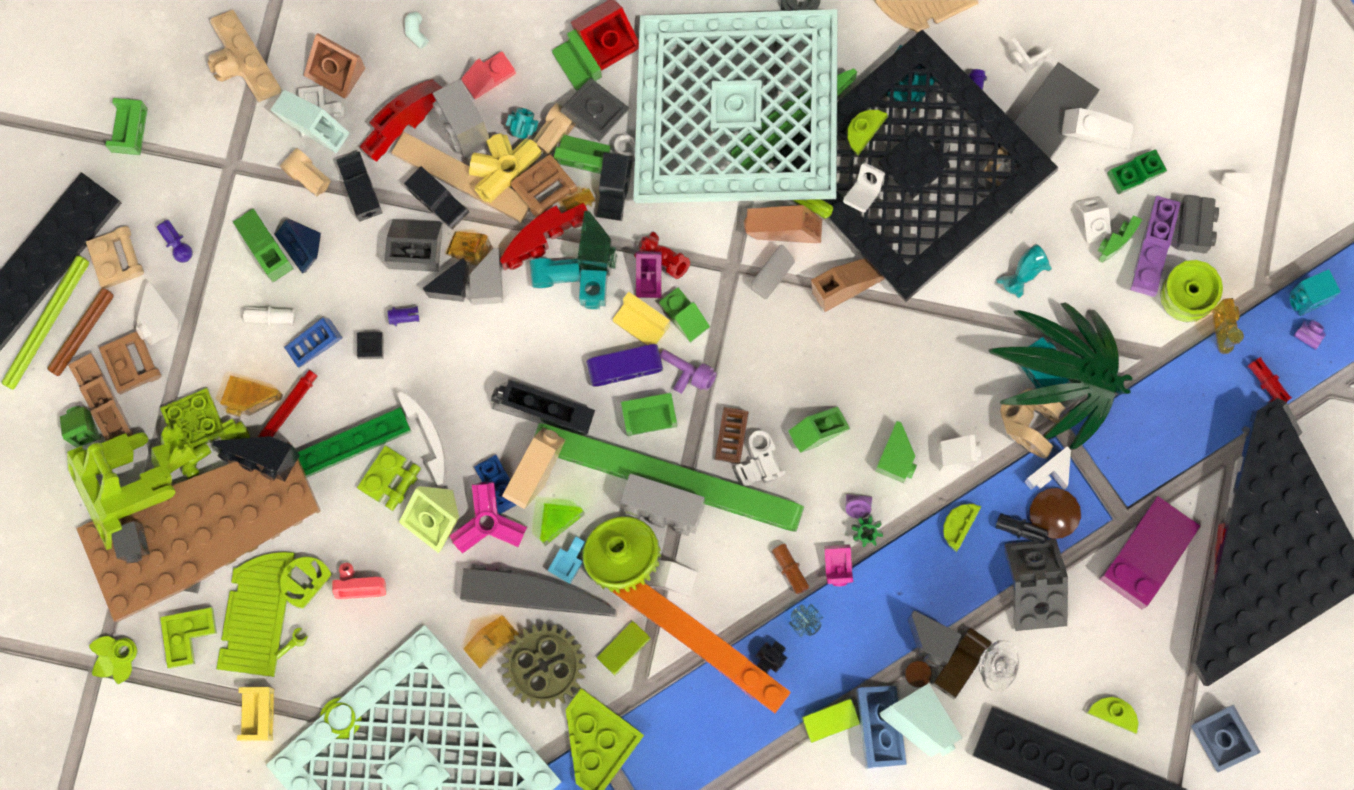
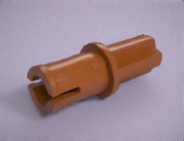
(790, 569)

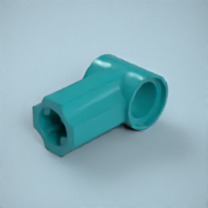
(547, 272)

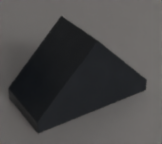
(449, 284)

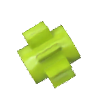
(234, 430)

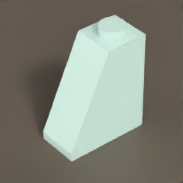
(310, 120)
(923, 722)

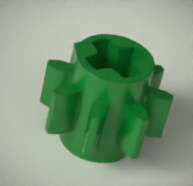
(864, 537)

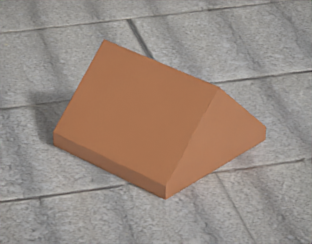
(333, 66)

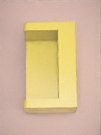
(257, 714)

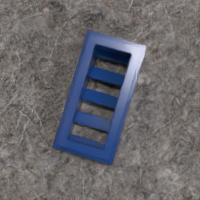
(323, 323)

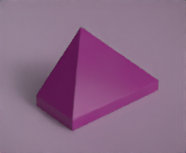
(648, 274)

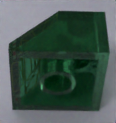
(595, 247)

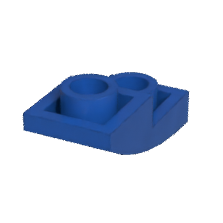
(493, 471)

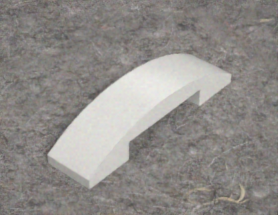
(439, 465)

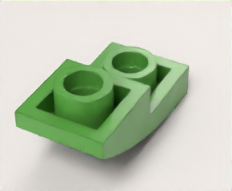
(1115, 243)

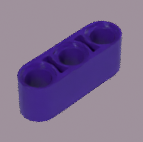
(624, 365)

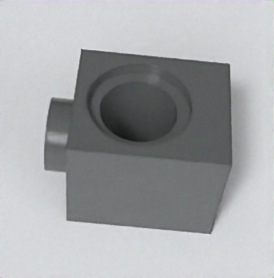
(130, 542)

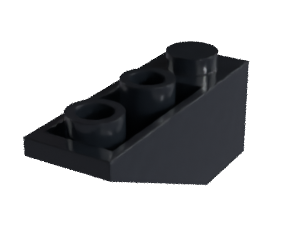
(263, 454)

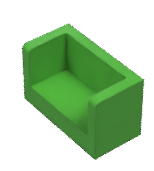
(128, 127)
(649, 414)

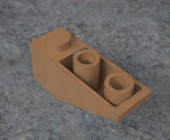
(843, 283)

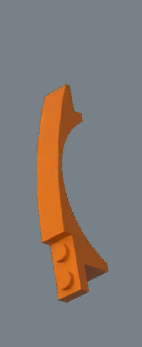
(707, 645)

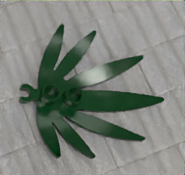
(1091, 374)

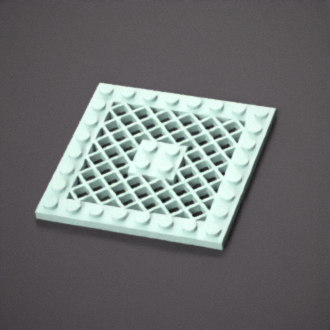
(737, 106)
(414, 764)

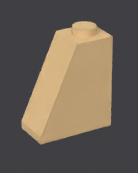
(534, 468)

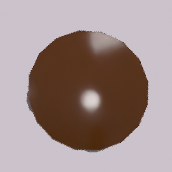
(1056, 512)

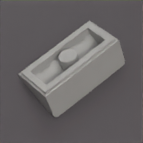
(772, 272)

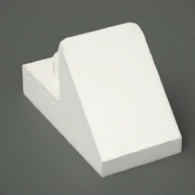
(1057, 467)

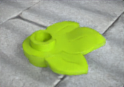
(110, 658)

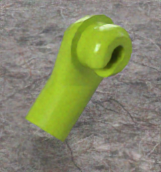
(189, 469)

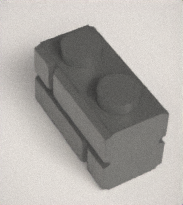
(1196, 224)

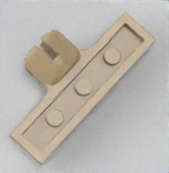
(240, 58)

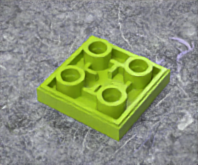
(195, 416)

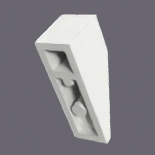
(1097, 128)

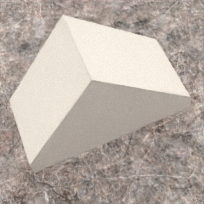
(673, 578)

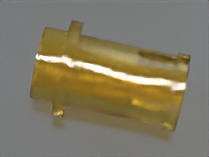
(584, 196)

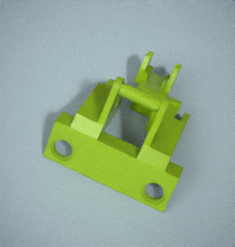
(112, 502)

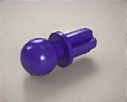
(181, 251)

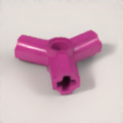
(473, 531)

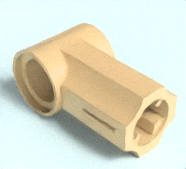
(553, 130)
(301, 168)

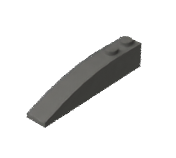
(528, 592)

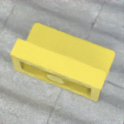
(641, 320)

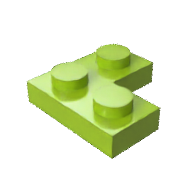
(180, 630)

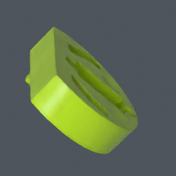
(305, 565)

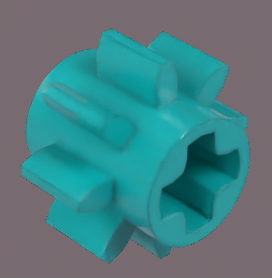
(522, 123)

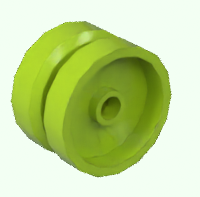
(1189, 277)

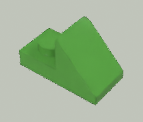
(684, 314)

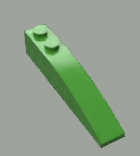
(844, 80)

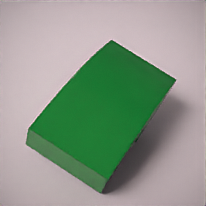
(1137, 172)

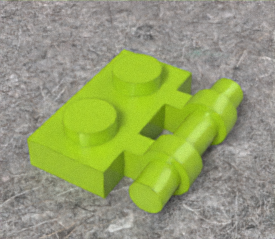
(382, 475)

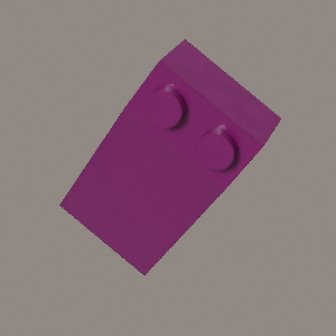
(1150, 553)

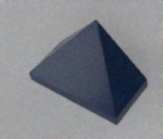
(300, 243)

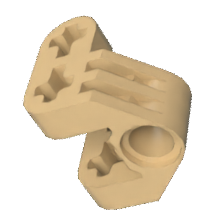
(1017, 422)

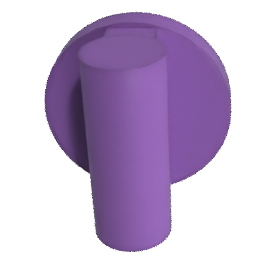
(1311, 333)
(858, 505)

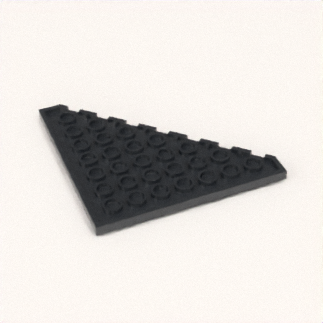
(1280, 553)

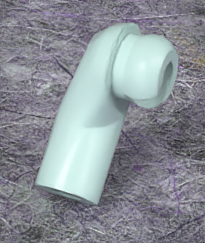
(412, 29)

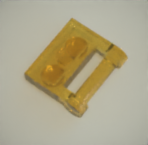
(1225, 323)

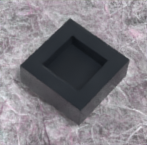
(370, 345)

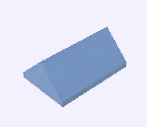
(881, 742)

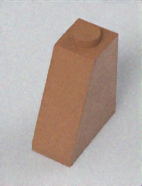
(784, 224)

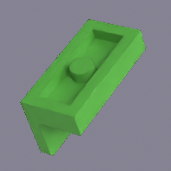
(576, 61)
(581, 154)

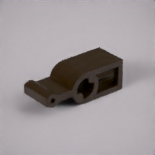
(962, 663)

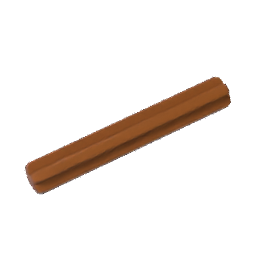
(80, 332)

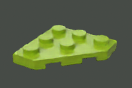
(598, 741)

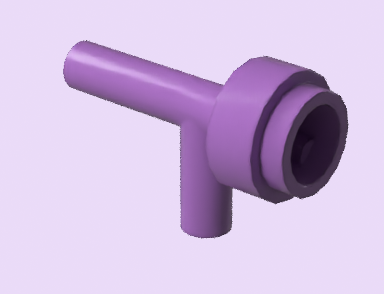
(702, 376)

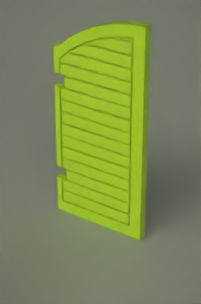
(255, 616)

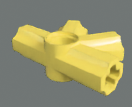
(501, 159)

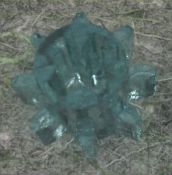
(806, 620)

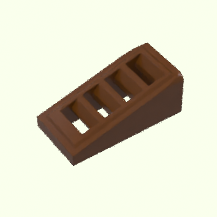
(734, 413)

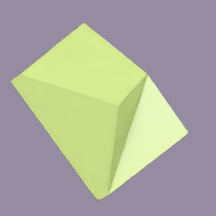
(431, 515)

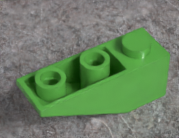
(263, 245)

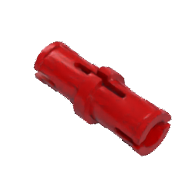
(1269, 380)

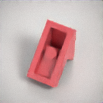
(487, 75)

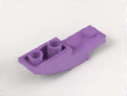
(1155, 246)

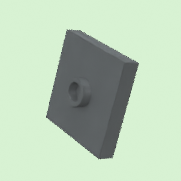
(594, 109)

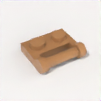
(540, 178)
(122, 366)

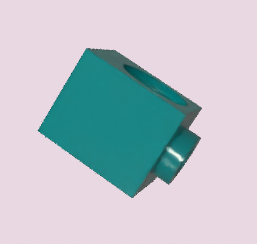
(593, 278)

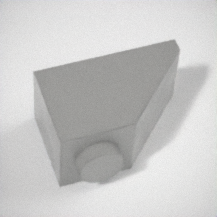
(486, 280)

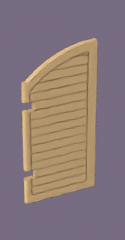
(916, 13)

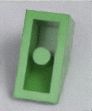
(79, 427)
(818, 429)
(897, 456)

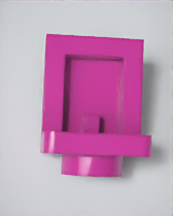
(838, 565)

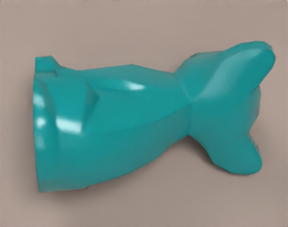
(1028, 267)

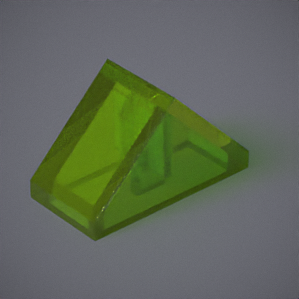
(557, 520)

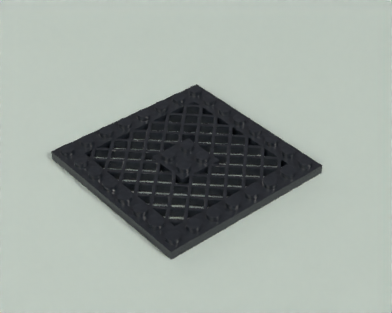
(917, 164)

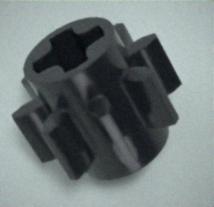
(771, 657)

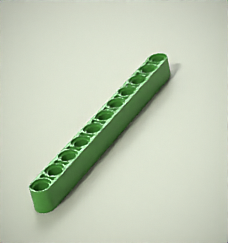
(716, 491)

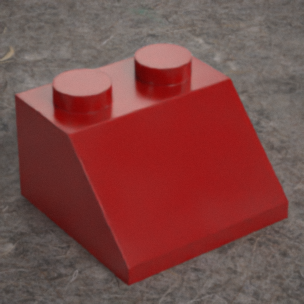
(607, 33)

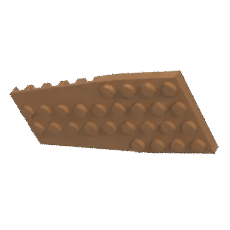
(198, 532)

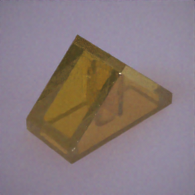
(470, 246)
(490, 641)

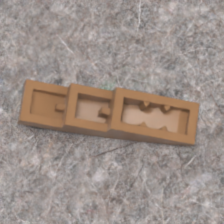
(100, 397)

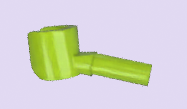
(292, 643)

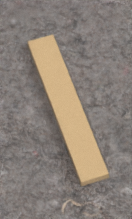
(456, 175)

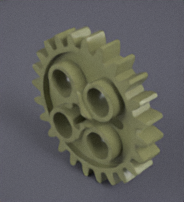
(532, 645)

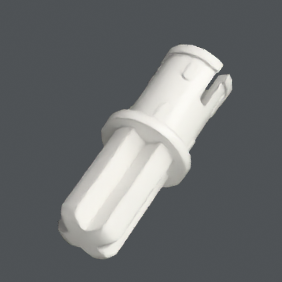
(269, 315)

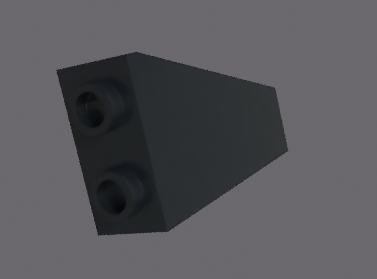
(541, 407)

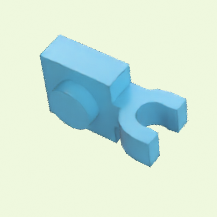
(566, 563)

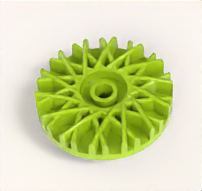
(621, 553)

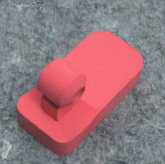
(351, 587)

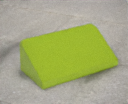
(623, 648)
(830, 720)

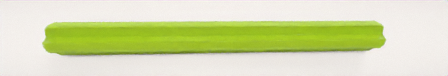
(45, 322)

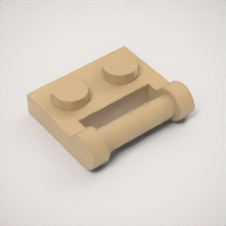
(107, 261)

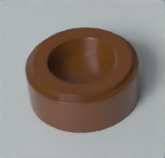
(918, 674)

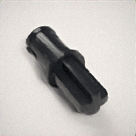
(1022, 528)

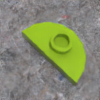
(863, 128)
(958, 524)
(1115, 712)

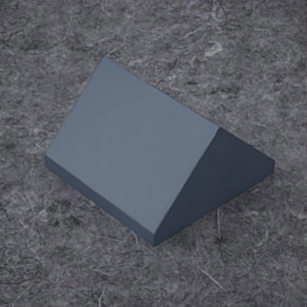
(1225, 738)

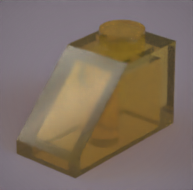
(247, 397)

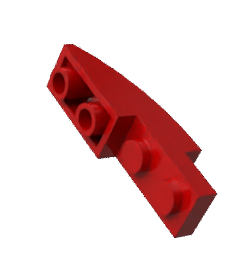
(391, 121)
(532, 238)

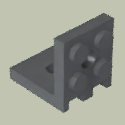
(1038, 583)

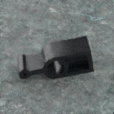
(614, 185)
(359, 186)
(436, 198)

